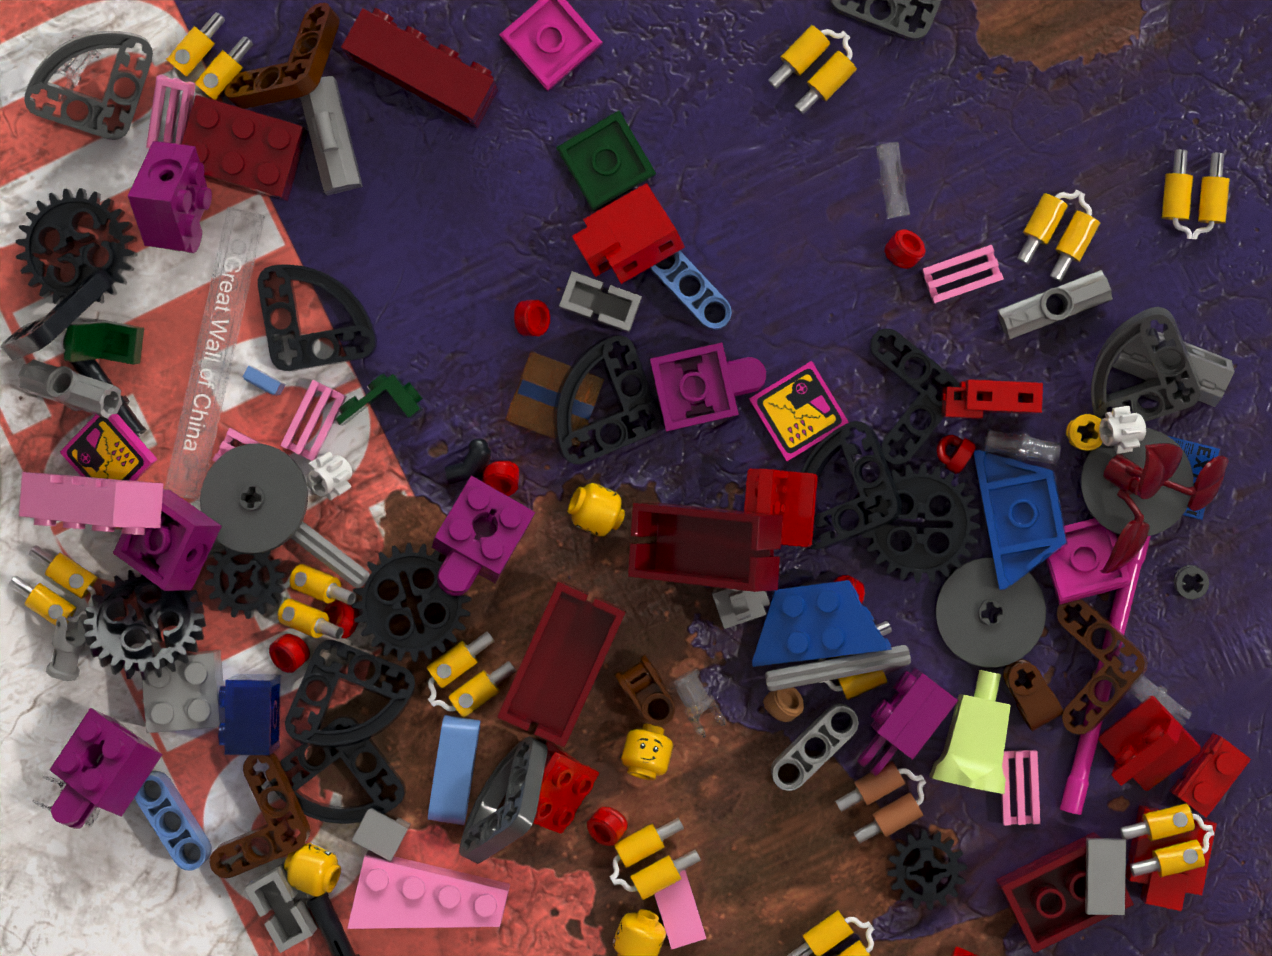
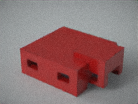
(628, 233)
(996, 398)
(1171, 889)

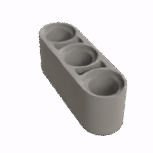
(808, 764)

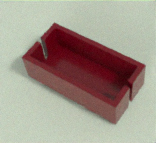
(420, 68)
(706, 546)
(561, 663)

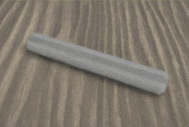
(327, 553)
(837, 668)

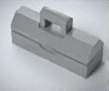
(331, 138)
(1211, 368)

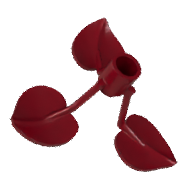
(1159, 466)

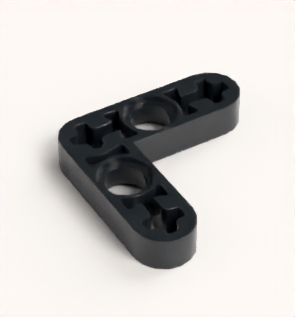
(43, 331)
(925, 400)

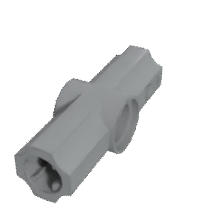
(1075, 295)
(70, 388)

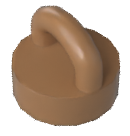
(784, 704)

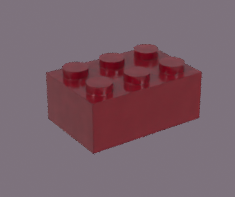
(245, 147)
(1050, 895)

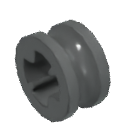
(1192, 571)

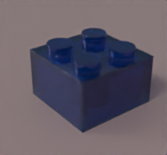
(250, 714)

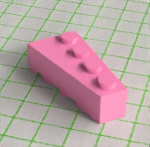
(91, 501)
(423, 896)

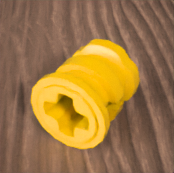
(1075, 437)

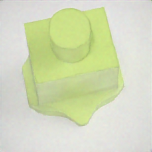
(976, 739)

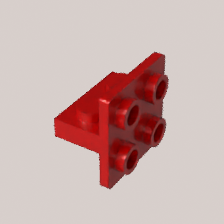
(786, 495)
(1148, 744)
(562, 789)

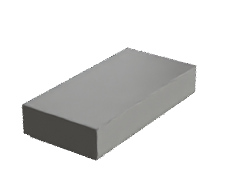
(1105, 876)

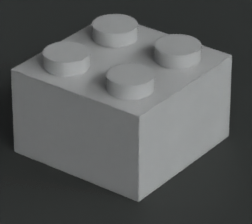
(186, 696)

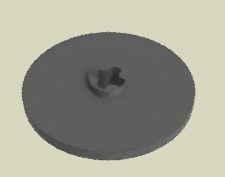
(273, 477)
(1111, 511)
(973, 636)

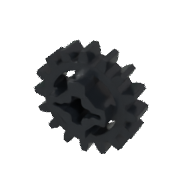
(258, 589)
(909, 869)

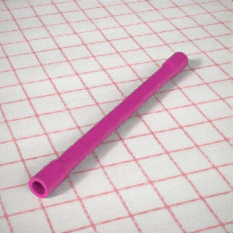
(1078, 782)

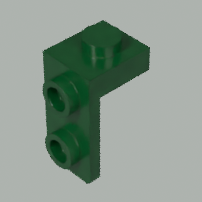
(103, 341)
(404, 395)

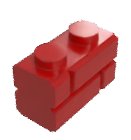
(1210, 775)

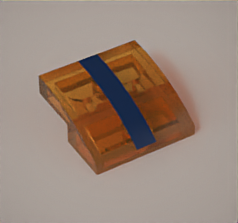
(537, 392)

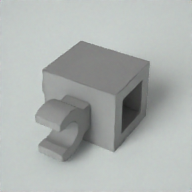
(739, 605)

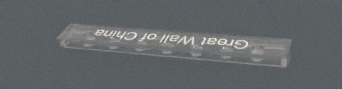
(214, 352)

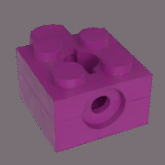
(170, 197)
(702, 385)
(479, 536)
(176, 550)
(906, 719)
(104, 784)

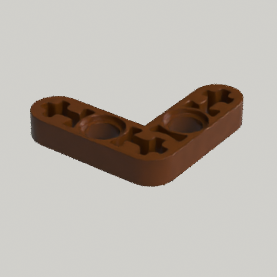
(299, 74)
(1110, 671)
(273, 831)

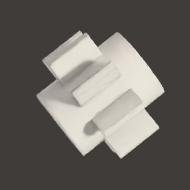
(1122, 429)
(329, 475)

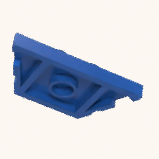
(1020, 514)
(816, 625)

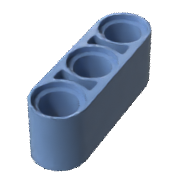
(694, 304)
(454, 770)
(173, 839)

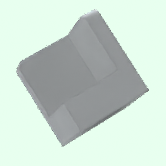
(381, 833)

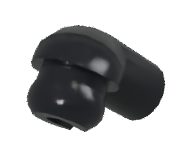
(473, 465)

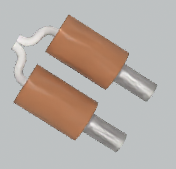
(892, 816)

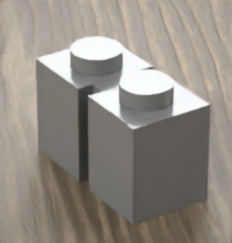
(585, 297)
(291, 919)

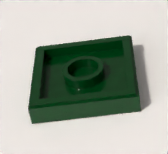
(606, 161)

